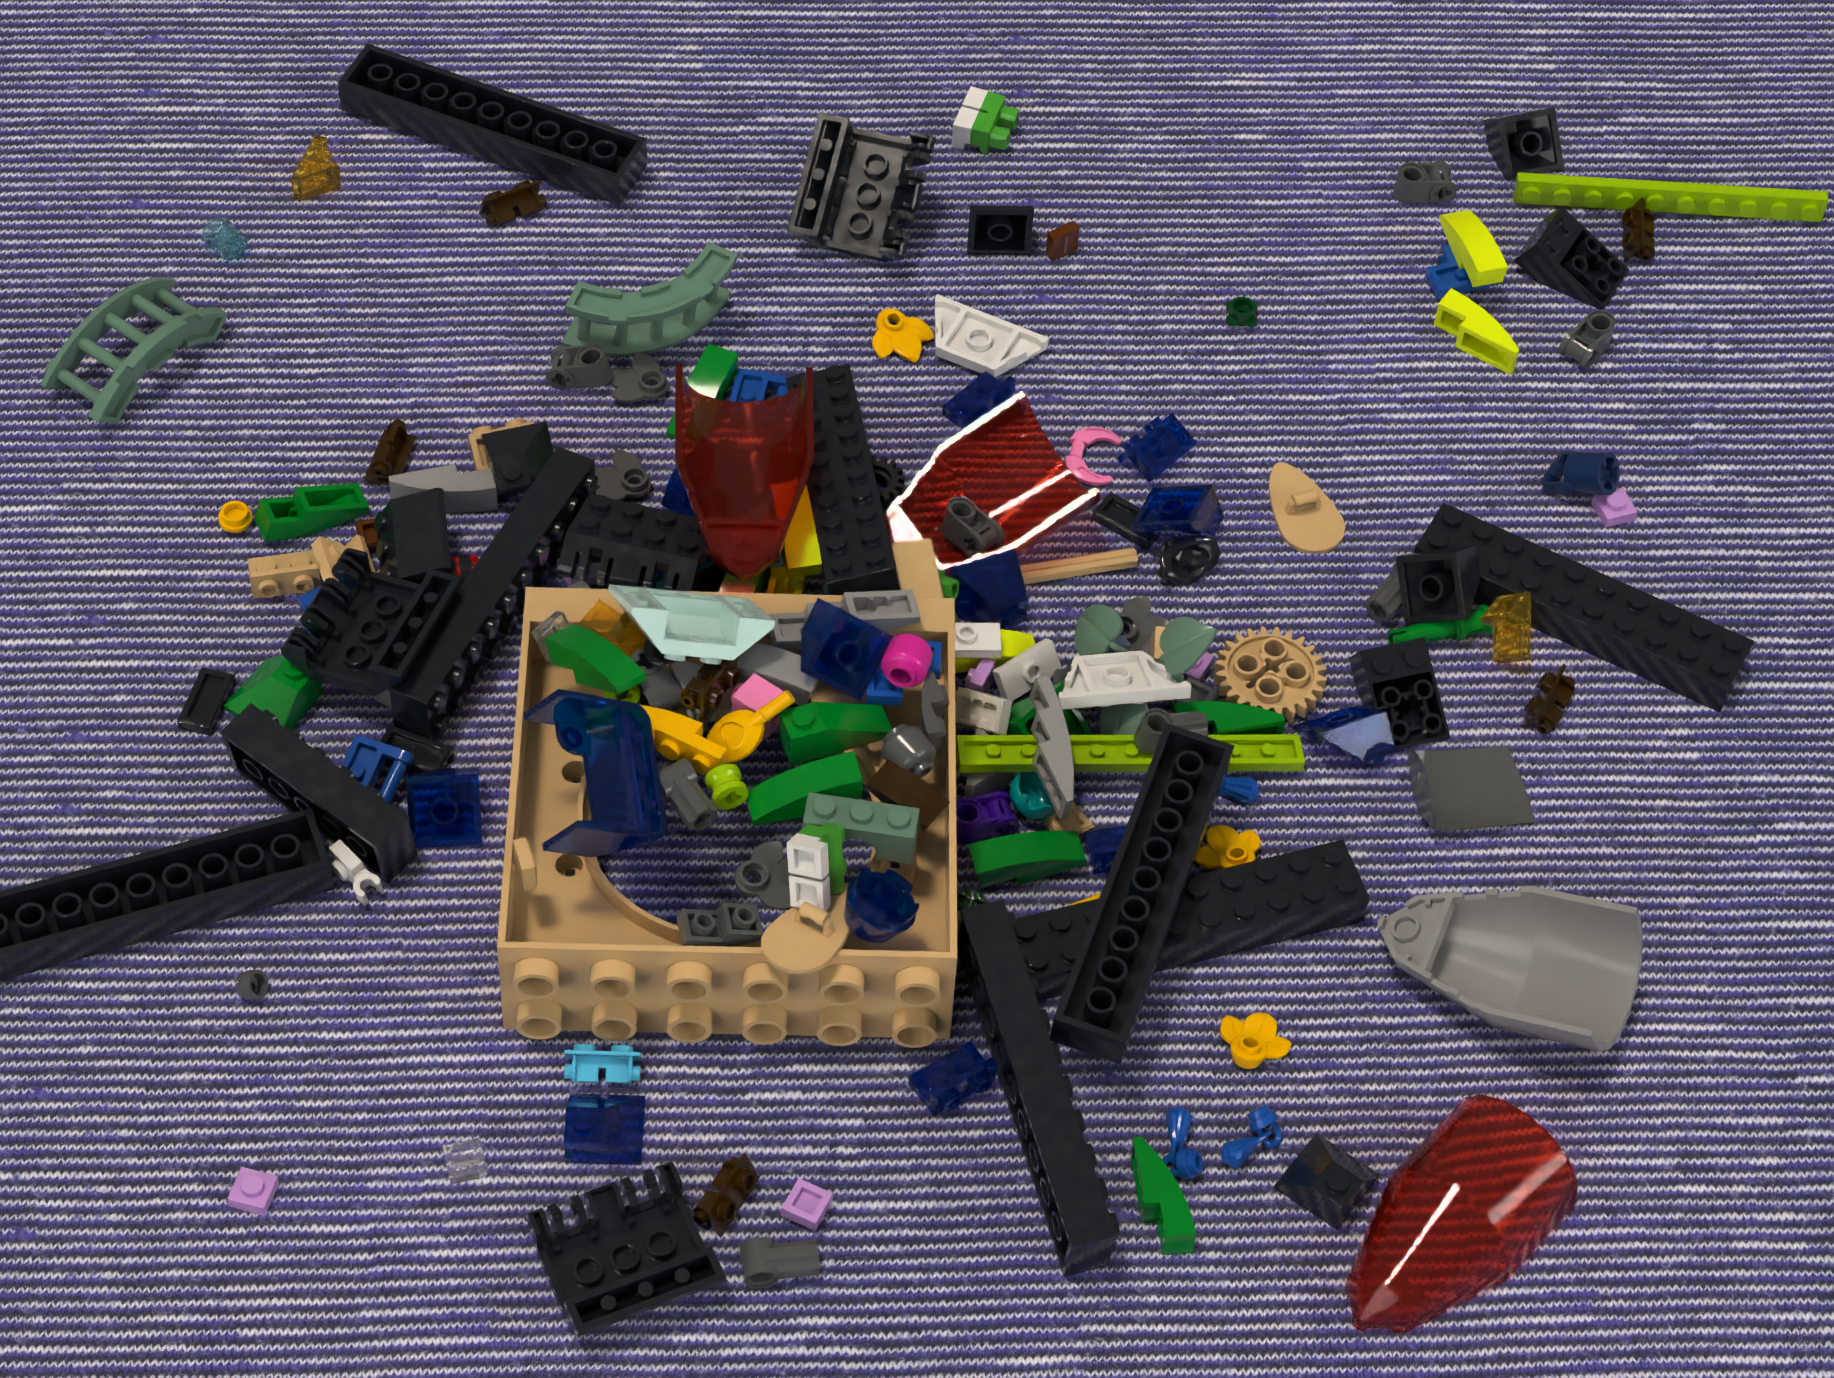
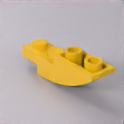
(682, 738)

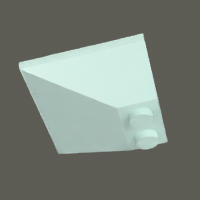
(694, 622)

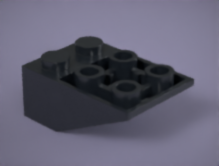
(1571, 260)
(1404, 685)

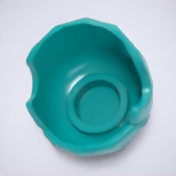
(1030, 797)

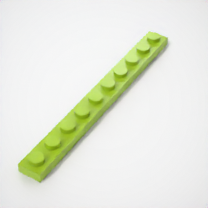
(1670, 197)
(1120, 753)

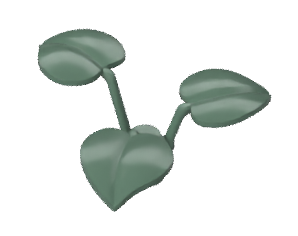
(1181, 641)

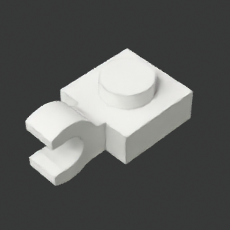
(349, 866)

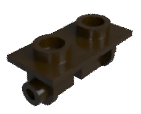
(500, 205)
(1637, 233)
(390, 453)
(710, 686)
(1553, 689)
(735, 1183)

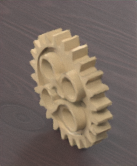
(1271, 673)

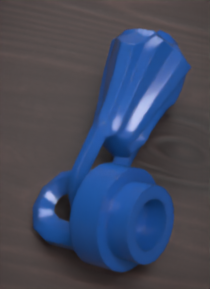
(1240, 789)
(1237, 1151)
(1187, 1161)

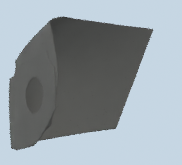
(1468, 788)

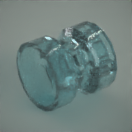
(229, 241)

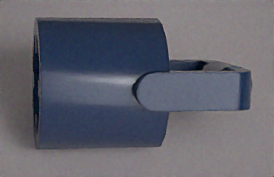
(1583, 473)

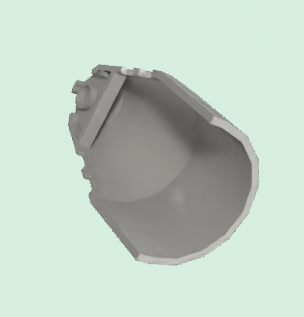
(1525, 959)

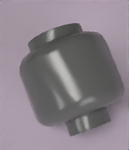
(909, 749)

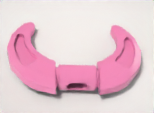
(1080, 440)

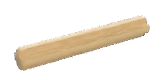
(1079, 565)

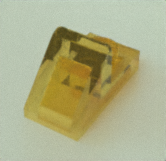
(315, 171)
(1511, 623)
(614, 627)

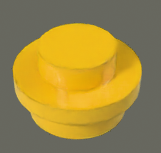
(235, 516)

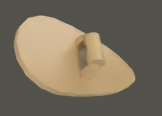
(1303, 511)
(806, 937)

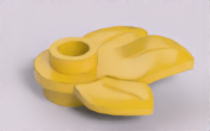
(901, 338)
(1227, 847)
(1253, 1039)

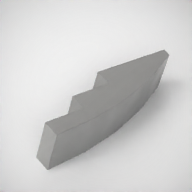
(879, 608)
(1053, 753)

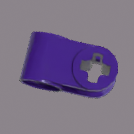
(982, 817)

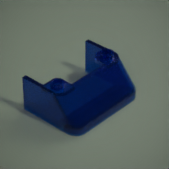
(618, 771)

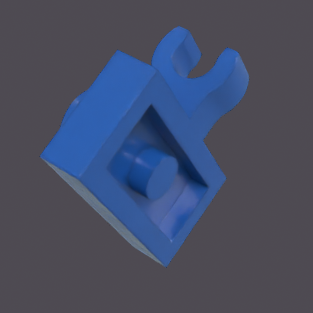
(1449, 276)

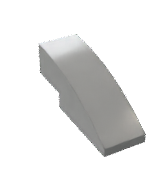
(462, 492)
(778, 668)

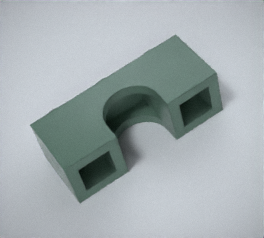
(885, 826)

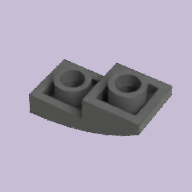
(932, 710)
(728, 926)

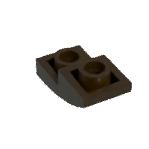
(902, 787)

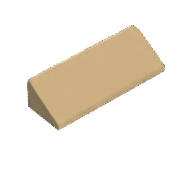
(918, 568)

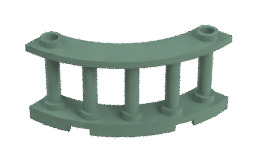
(664, 311)
(153, 349)

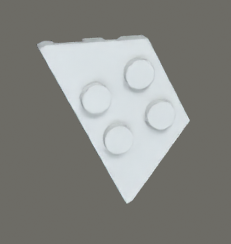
(982, 340)
(1117, 680)

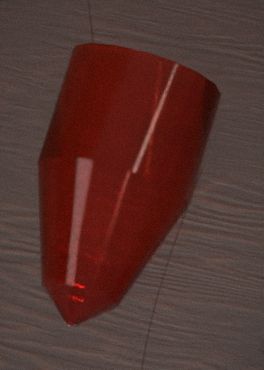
(744, 470)
(1006, 472)
(1459, 1215)

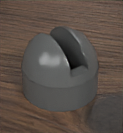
(255, 979)

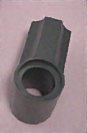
(1386, 599)
(1153, 723)
(683, 792)
(768, 1262)

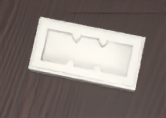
(977, 640)
(1020, 672)
(982, 710)

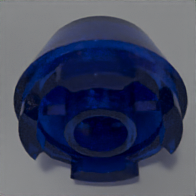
(879, 905)

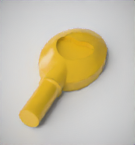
(744, 729)

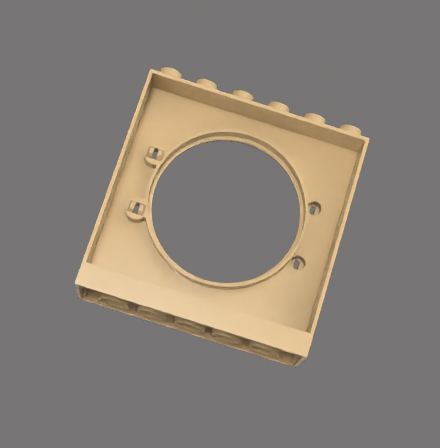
(600, 964)

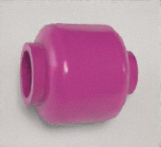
(907, 660)

